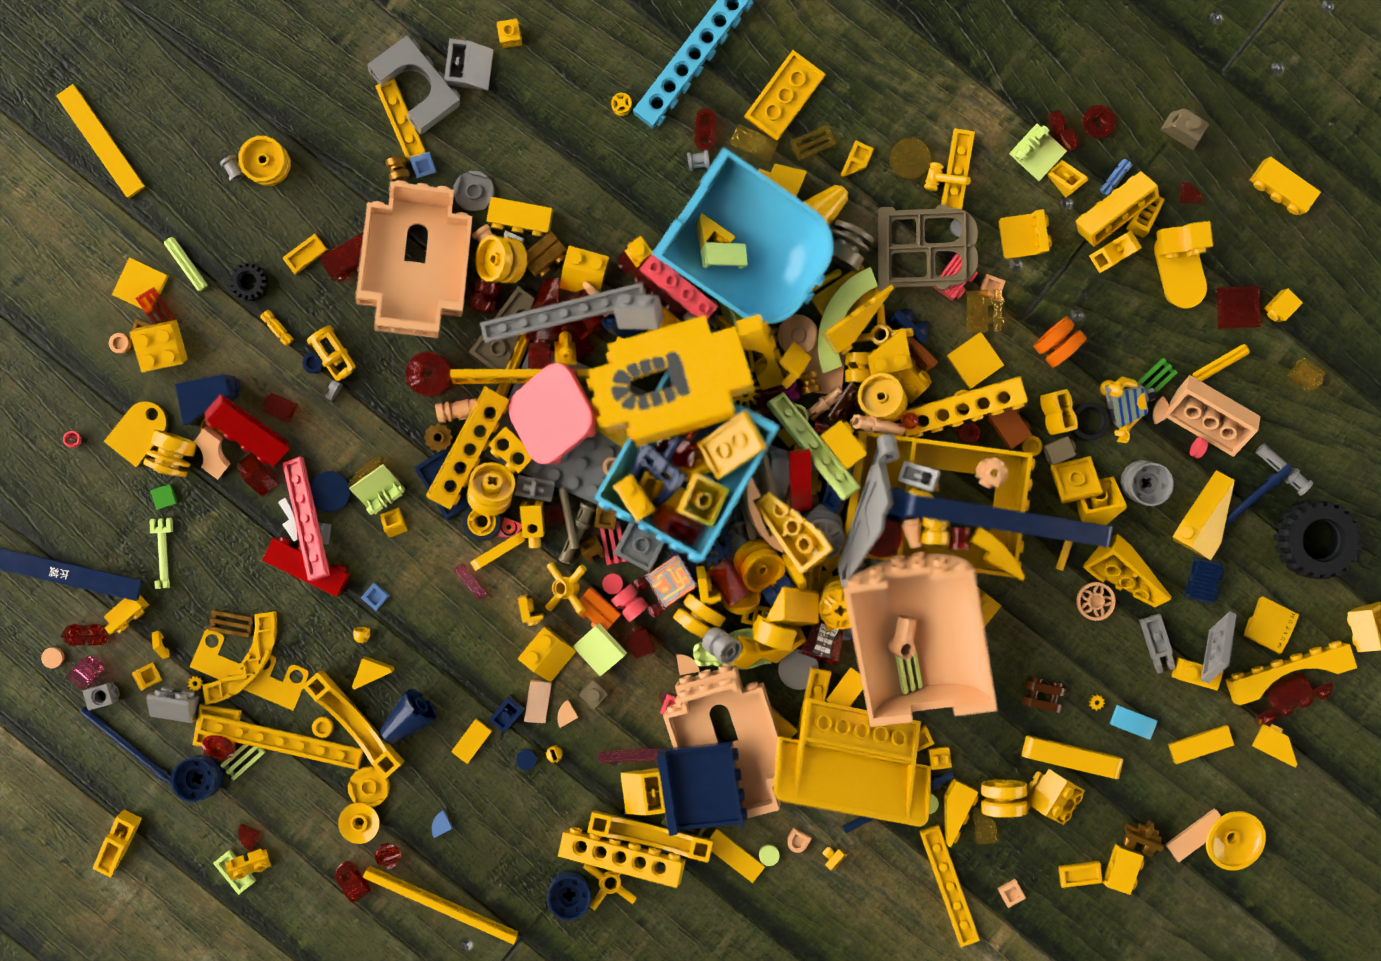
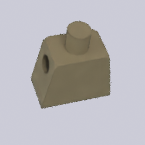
(1186, 128)

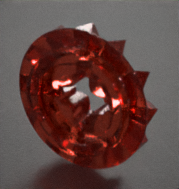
(1106, 117)
(213, 742)

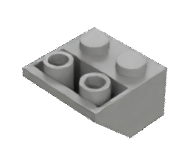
(468, 65)
(173, 705)

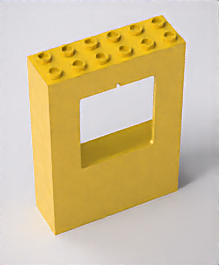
(956, 458)

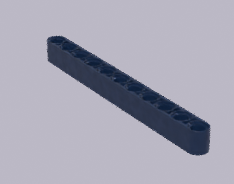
(1008, 520)

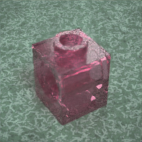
(85, 672)

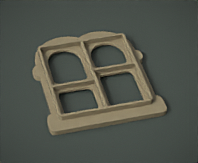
(963, 246)

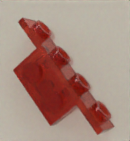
(1291, 695)

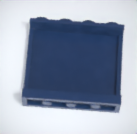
(701, 786)

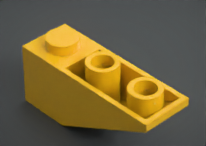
(957, 803)

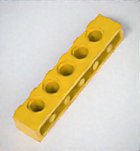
(1012, 386)
(450, 497)
(571, 850)

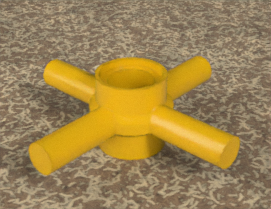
(881, 326)
(566, 588)
(604, 890)

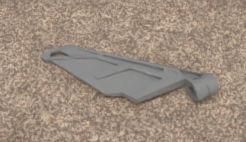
(871, 509)

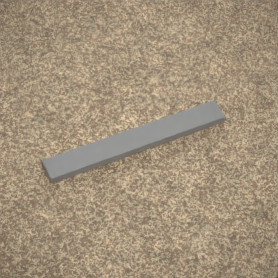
(556, 314)

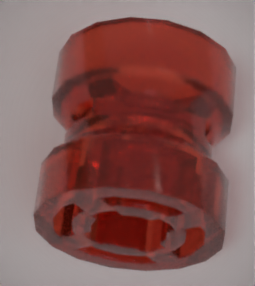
(965, 434)
(959, 538)

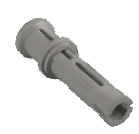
(1299, 482)

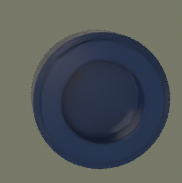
(312, 363)
(526, 759)

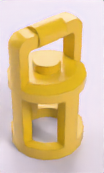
(336, 357)

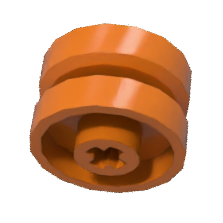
(1061, 344)

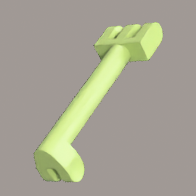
(161, 530)

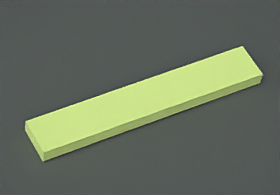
(807, 438)

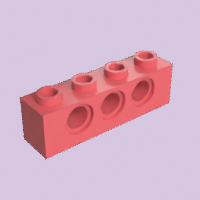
(678, 288)

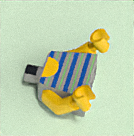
(1127, 405)

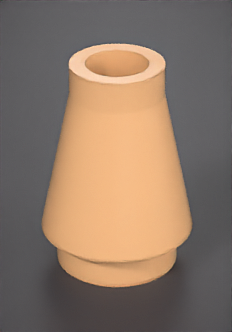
(913, 530)

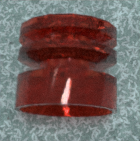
(440, 379)

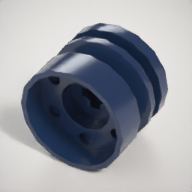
(185, 780)
(560, 903)

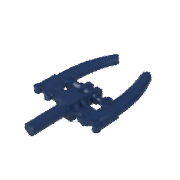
(662, 464)

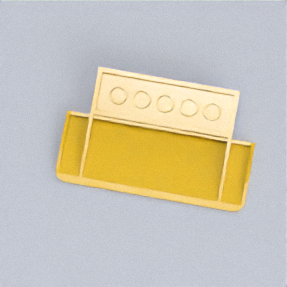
(854, 766)

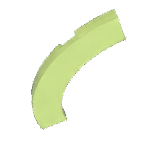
(836, 311)

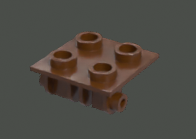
(845, 405)

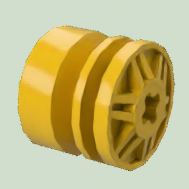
(170, 453)
(831, 597)

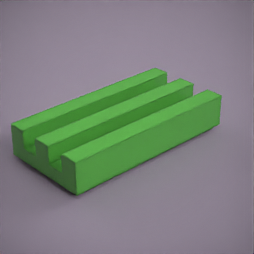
(1168, 367)

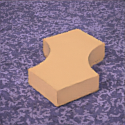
(213, 458)

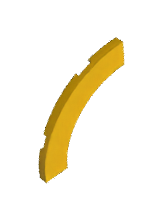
(252, 664)

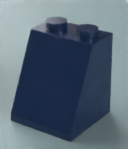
(199, 394)

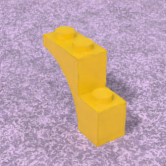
(753, 650)

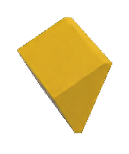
(795, 607)

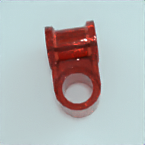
(353, 883)

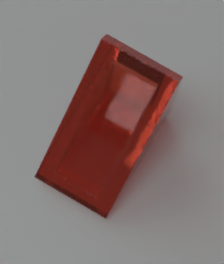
(256, 474)

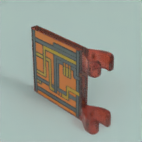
(669, 583)

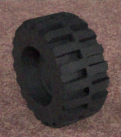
(1343, 544)

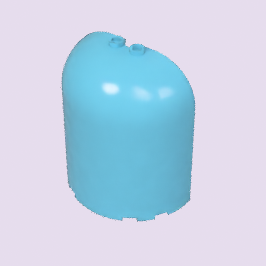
(783, 239)

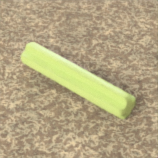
(186, 264)

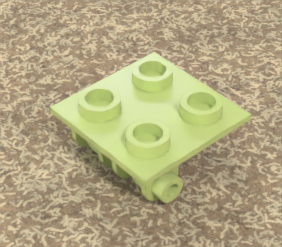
(1038, 152)
(378, 489)

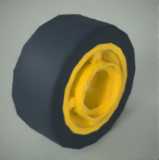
(479, 533)

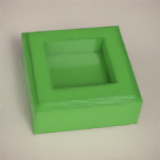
(163, 497)

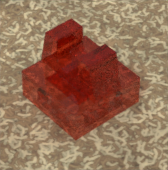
(554, 515)

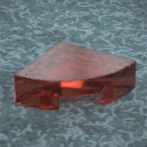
(1189, 193)
(248, 836)

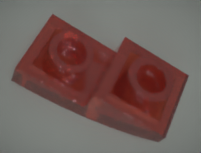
(1066, 137)

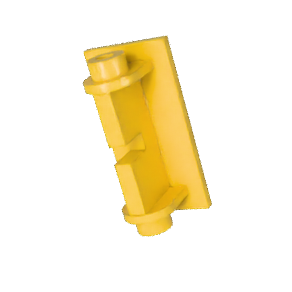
(565, 350)
(238, 868)

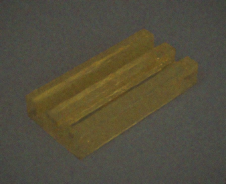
(797, 149)

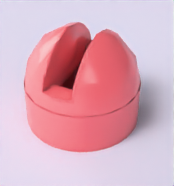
(72, 435)

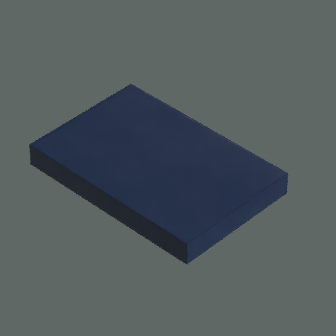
(427, 472)

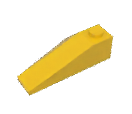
(1205, 521)

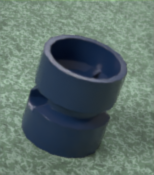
(772, 592)

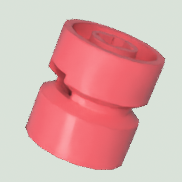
(629, 602)

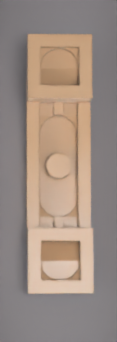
(749, 494)

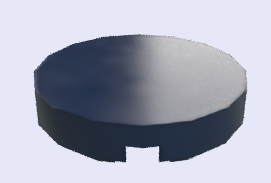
(330, 491)

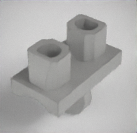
(534, 488)

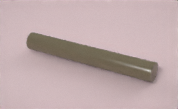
(568, 518)

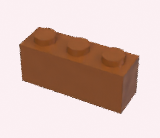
(1007, 424)

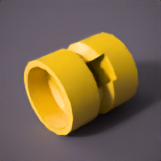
(857, 367)
(935, 531)

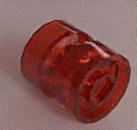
(484, 296)

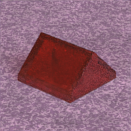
(729, 582)

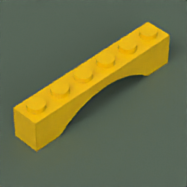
(1252, 685)
(334, 700)
(650, 835)

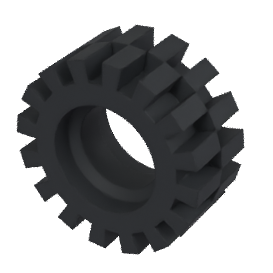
(236, 281)

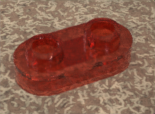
(705, 130)

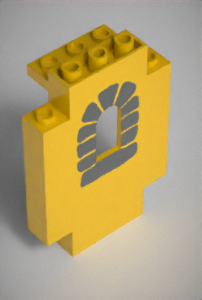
(703, 373)

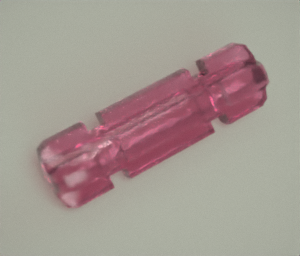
(469, 581)

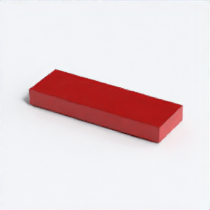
(800, 480)

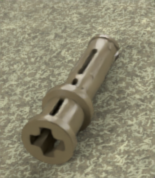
(581, 524)

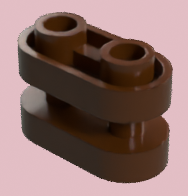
(1055, 690)

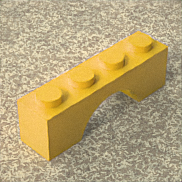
(755, 336)

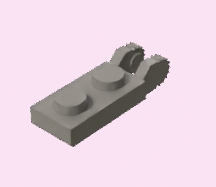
(1157, 641)

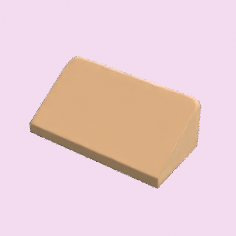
(537, 701)

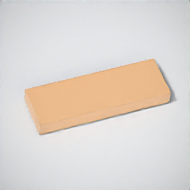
(1192, 837)

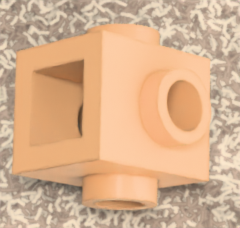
(983, 473)

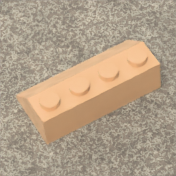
(1212, 416)

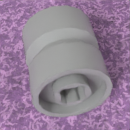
(721, 645)

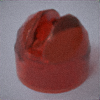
(913, 417)

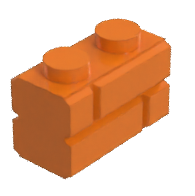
(598, 609)

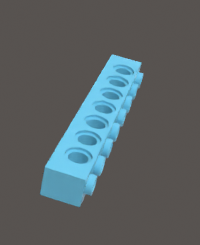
(669, 75)

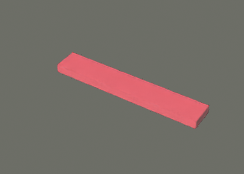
(306, 519)

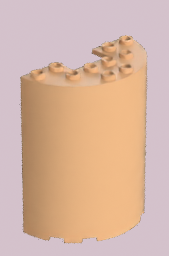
(947, 636)

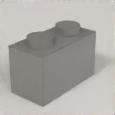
(638, 312)

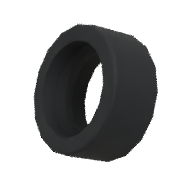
(1105, 421)

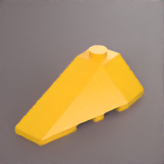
(848, 329)
(797, 536)
(1127, 571)

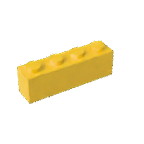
(1117, 208)

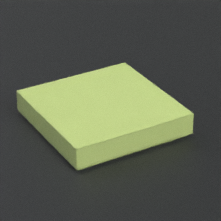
(599, 649)

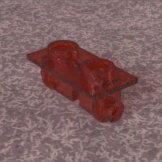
(75, 634)

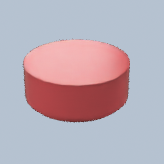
(1198, 448)
(612, 583)

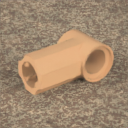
(902, 643)

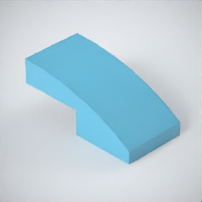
(1133, 722)

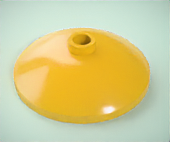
(1243, 844)

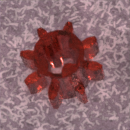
(387, 855)

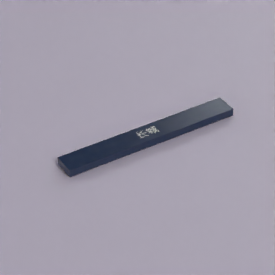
(70, 574)

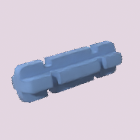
(1116, 177)

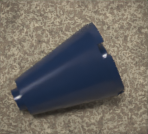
(407, 717)

